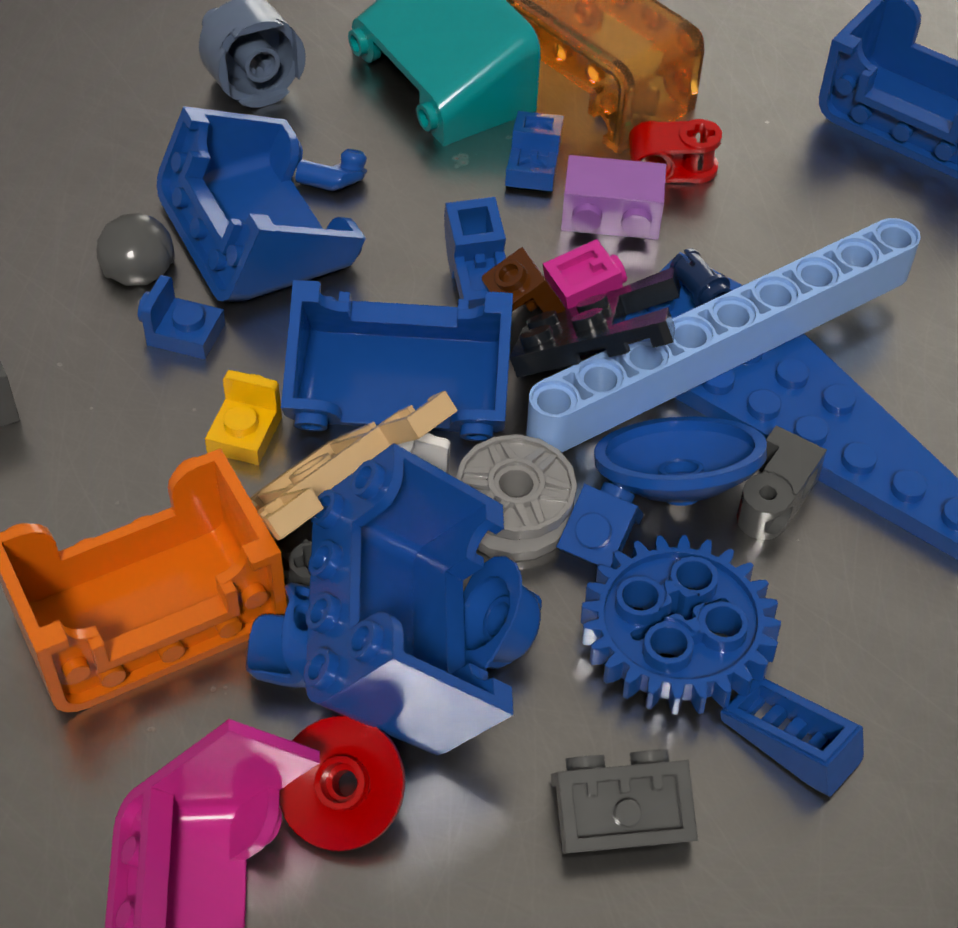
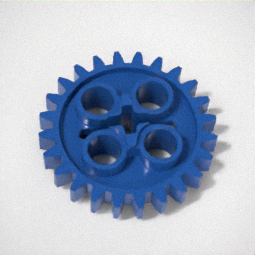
(680, 624)

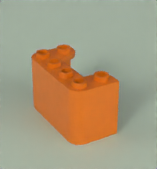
(147, 592)

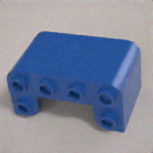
(893, 87)
(392, 603)

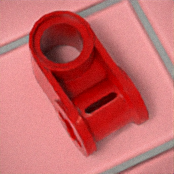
(678, 148)

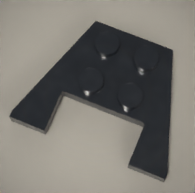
(597, 323)

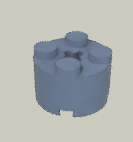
(251, 51)

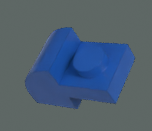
(473, 244)

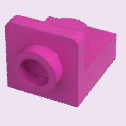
(584, 273)

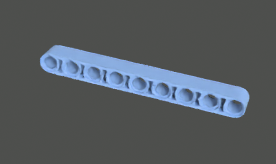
(722, 334)

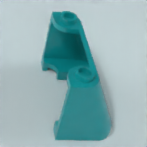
(464, 56)

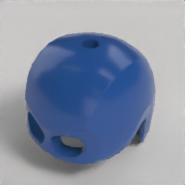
(280, 642)

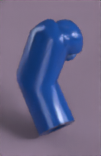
(336, 176)

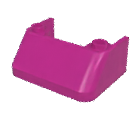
(194, 825)

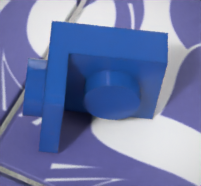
(178, 323)

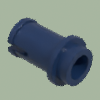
(699, 277)

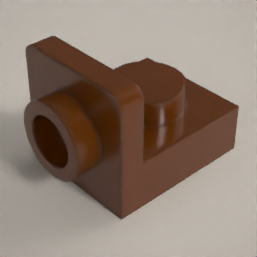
(522, 277)

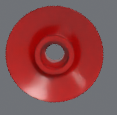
(314, 801)

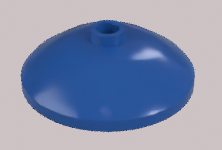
(681, 457)

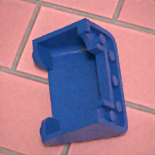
(239, 209)
(374, 358)

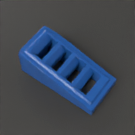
(822, 761)

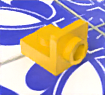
(246, 417)

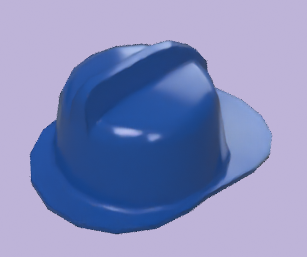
(499, 615)

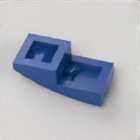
(534, 151)

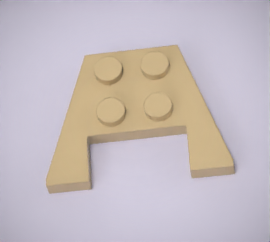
(294, 494)

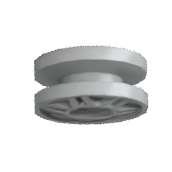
(542, 487)

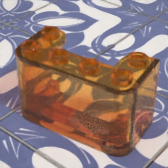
(625, 53)

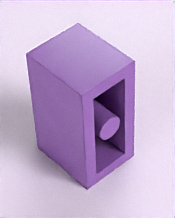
(613, 197)

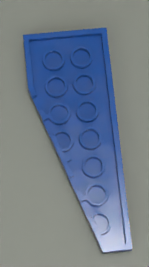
(867, 448)

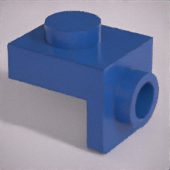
(600, 524)

